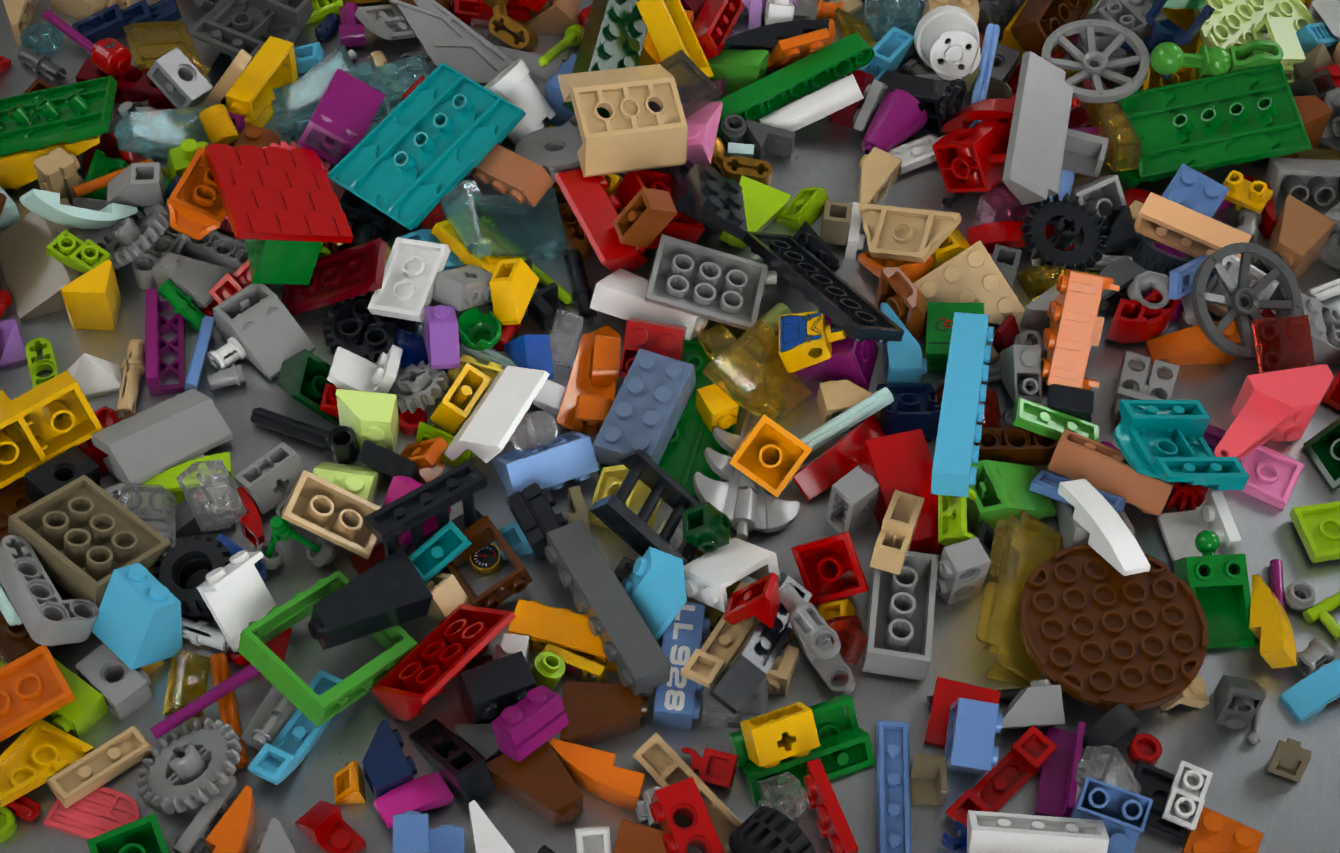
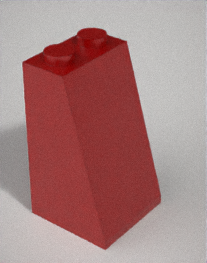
(904, 465)

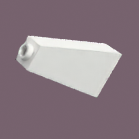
(624, 295)

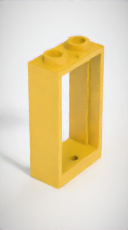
(672, 31)
(254, 88)

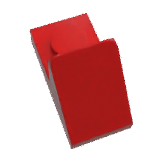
(755, 599)
(329, 831)

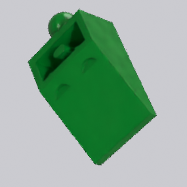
(1221, 592)

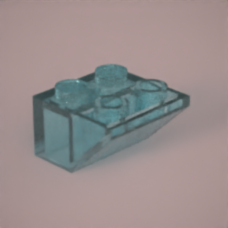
(884, 14)

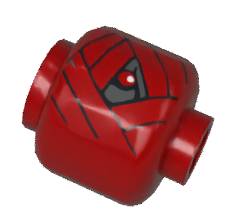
(111, 57)

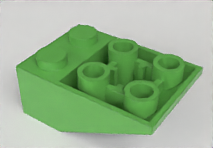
(1003, 492)

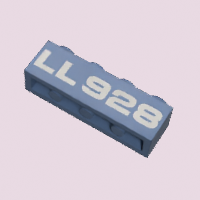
(675, 699)

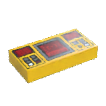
(578, 667)

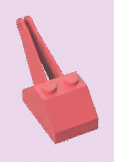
(1274, 408)

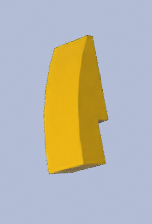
(1271, 626)

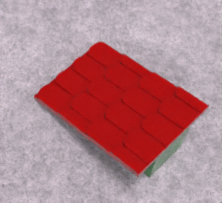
(279, 207)

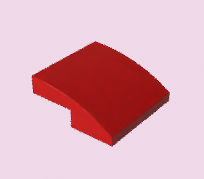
(945, 693)

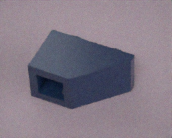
(385, 762)

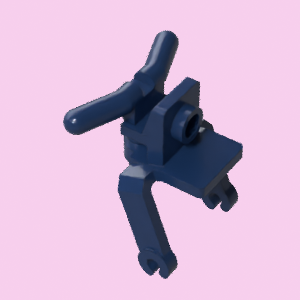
(1168, 31)

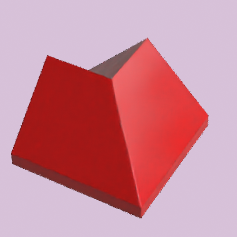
(830, 568)

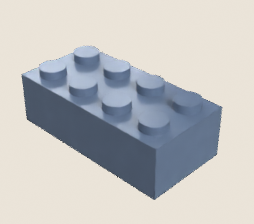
(645, 408)

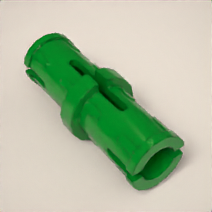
(181, 303)

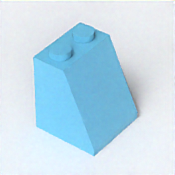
(139, 618)

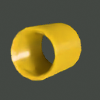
(218, 124)

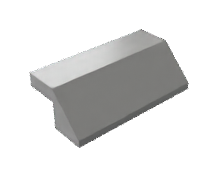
(162, 436)

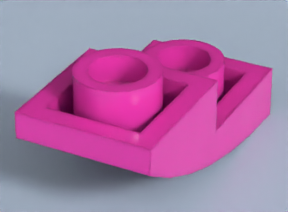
(416, 795)

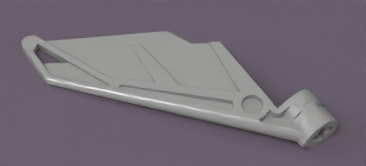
(455, 43)

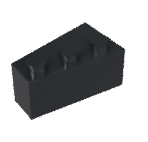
(926, 91)

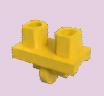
(1247, 193)

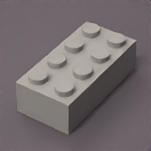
(902, 618)

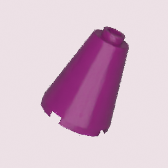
(894, 121)

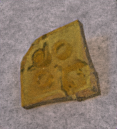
(756, 375)

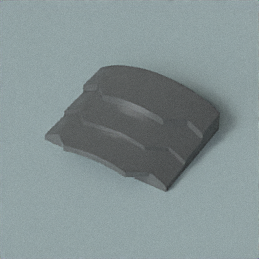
(249, 23)

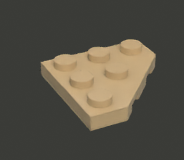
(974, 279)

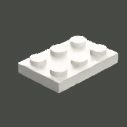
(409, 279)

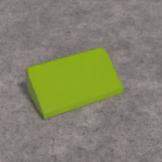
(805, 206)

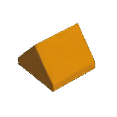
(349, 785)

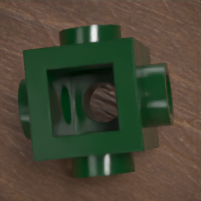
(705, 527)

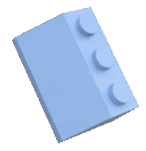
(549, 465)

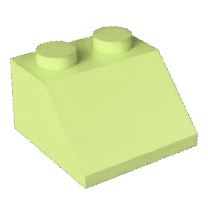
(370, 416)
(355, 479)

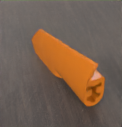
(591, 382)

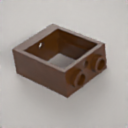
(480, 535)

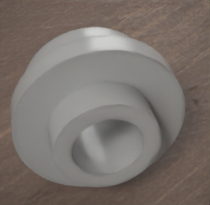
(1302, 590)

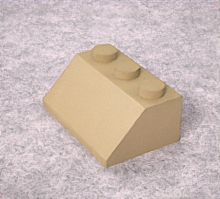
(331, 513)

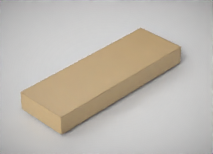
(99, 766)

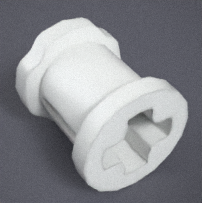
(232, 348)

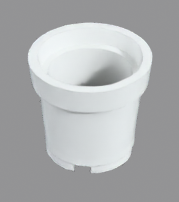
(931, 46)
(520, 90)

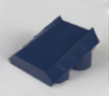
(911, 410)

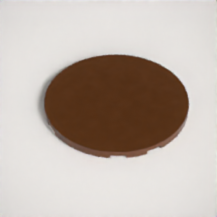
(1112, 633)

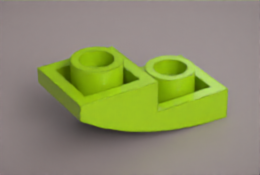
(76, 253)

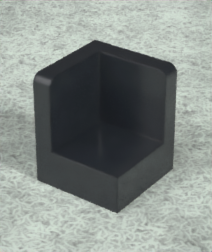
(544, 306)

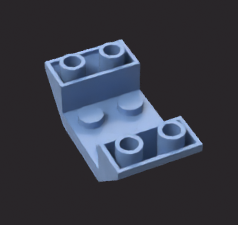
(1120, 809)

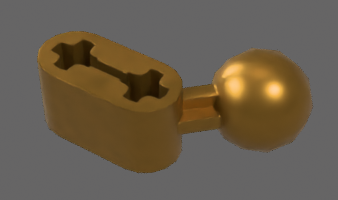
(502, 17)
(734, 166)

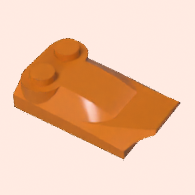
(195, 201)

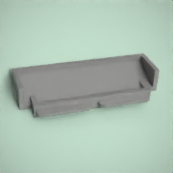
(1037, 130)

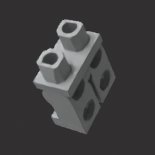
(1132, 383)

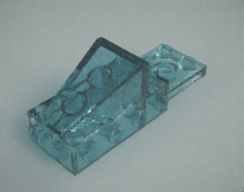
(298, 100)

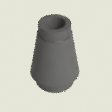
(732, 129)

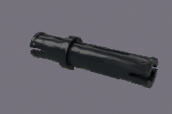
(582, 292)

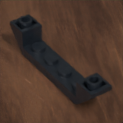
(756, 656)

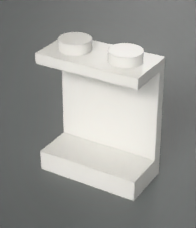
(714, 571)
(236, 595)

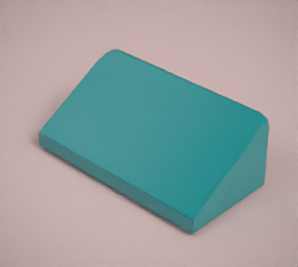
(439, 551)

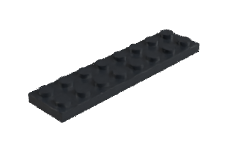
(823, 287)

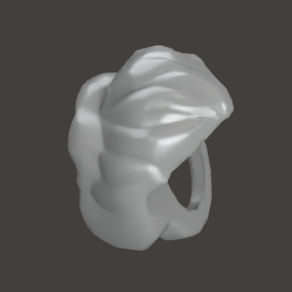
(1144, 283)

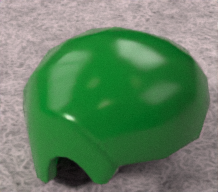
(478, 329)

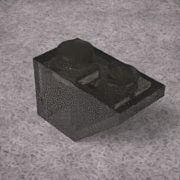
(1314, 84)

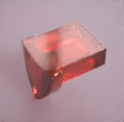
(851, 635)

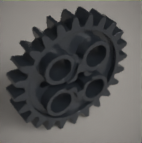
(360, 331)

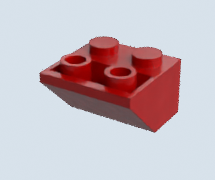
(653, 337)

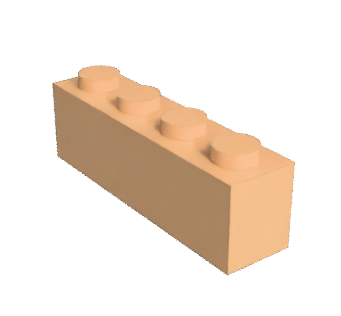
(1185, 228)

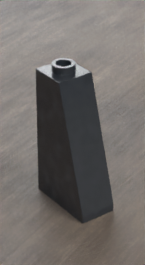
(371, 602)

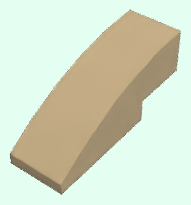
(896, 532)

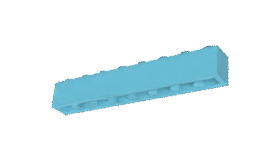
(960, 405)

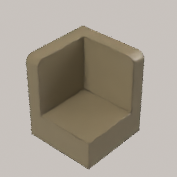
(928, 780)

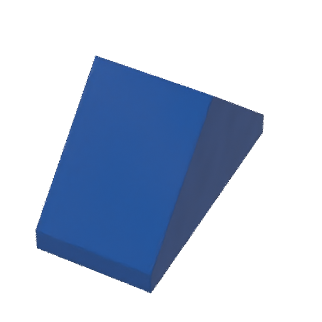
(531, 352)

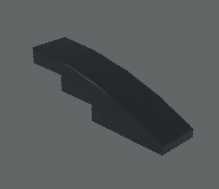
(768, 36)

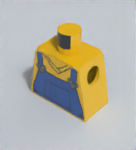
(806, 339)

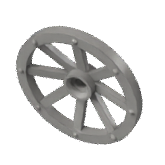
(1096, 64)

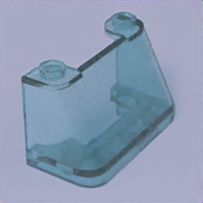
(502, 225)

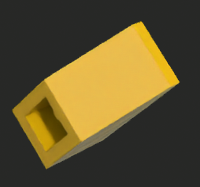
(512, 290)

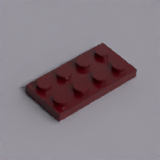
(339, 278)

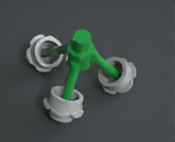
(319, 551)

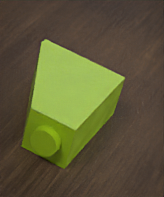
(761, 208)

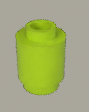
(548, 669)

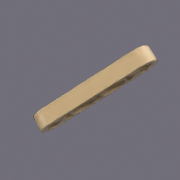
(228, 78)

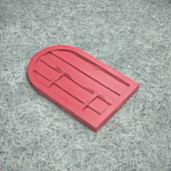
(94, 814)

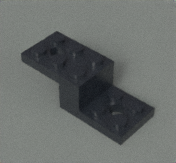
(709, 198)

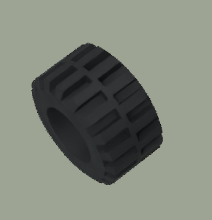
(184, 561)
(769, 832)

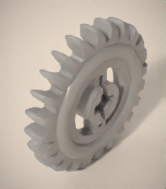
(136, 237)
(188, 759)

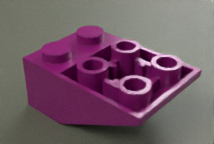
(341, 117)

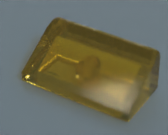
(186, 681)

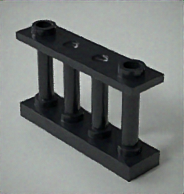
(425, 502)
(634, 528)

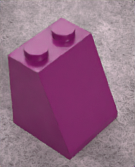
(849, 361)

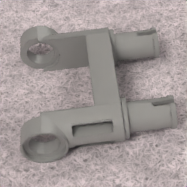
(815, 640)

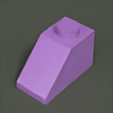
(441, 337)

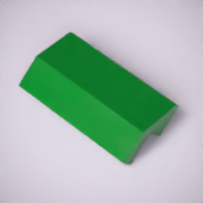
(841, 749)

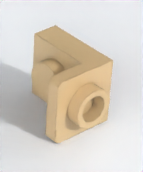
(782, 671)

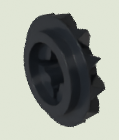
(953, 99)

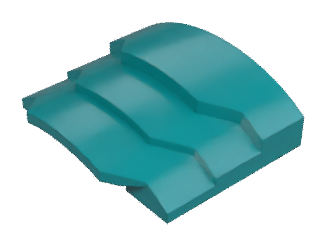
(1168, 444)

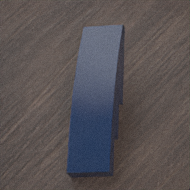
(110, 21)

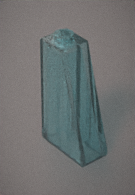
(159, 130)

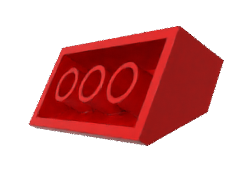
(595, 212)

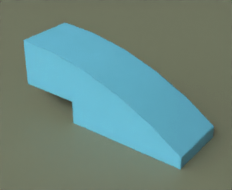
(889, 52)

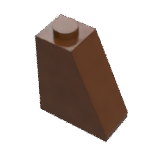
(600, 712)
(539, 785)

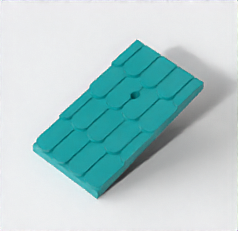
(426, 145)

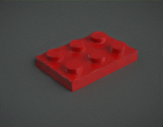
(831, 819)

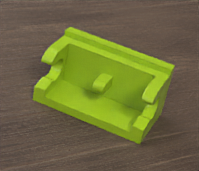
(953, 519)

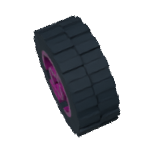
(1159, 257)

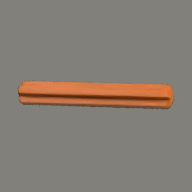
(227, 704)

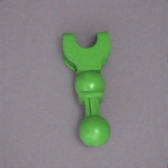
(1213, 61)

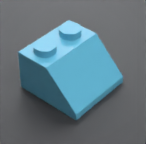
(657, 589)

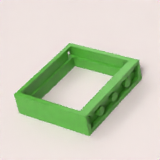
(333, 701)

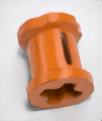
(827, 10)

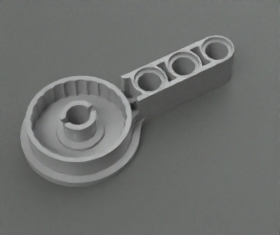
(553, 147)

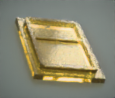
(155, 39)

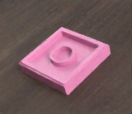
(1270, 476)

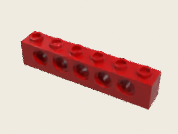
(685, 800)

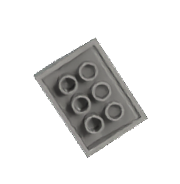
(706, 282)

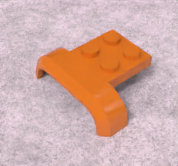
(797, 47)

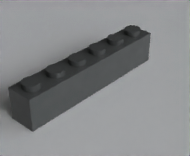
(608, 608)

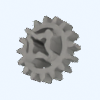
(419, 387)

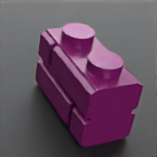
(529, 723)

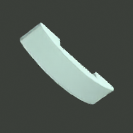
(48, 206)

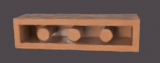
(513, 175)
(1109, 471)

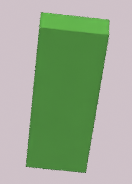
(1049, 421)

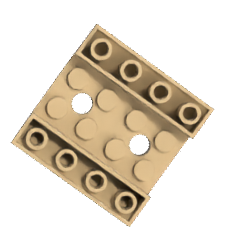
(633, 134)

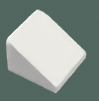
(592, 839)

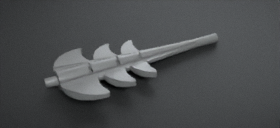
(740, 497)

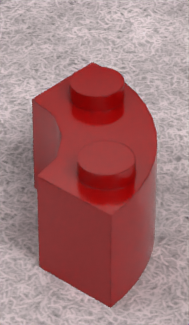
(1138, 323)

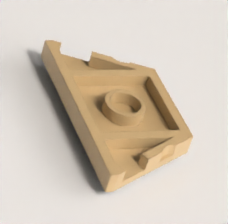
(905, 232)

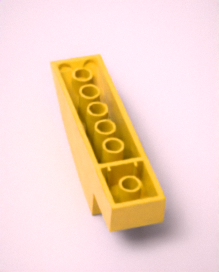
(42, 425)

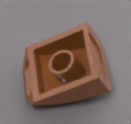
(903, 299)

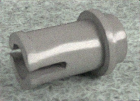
(226, 377)

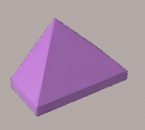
(11, 344)

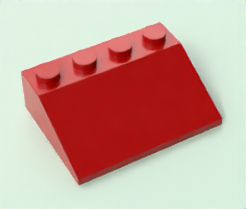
(438, 659)

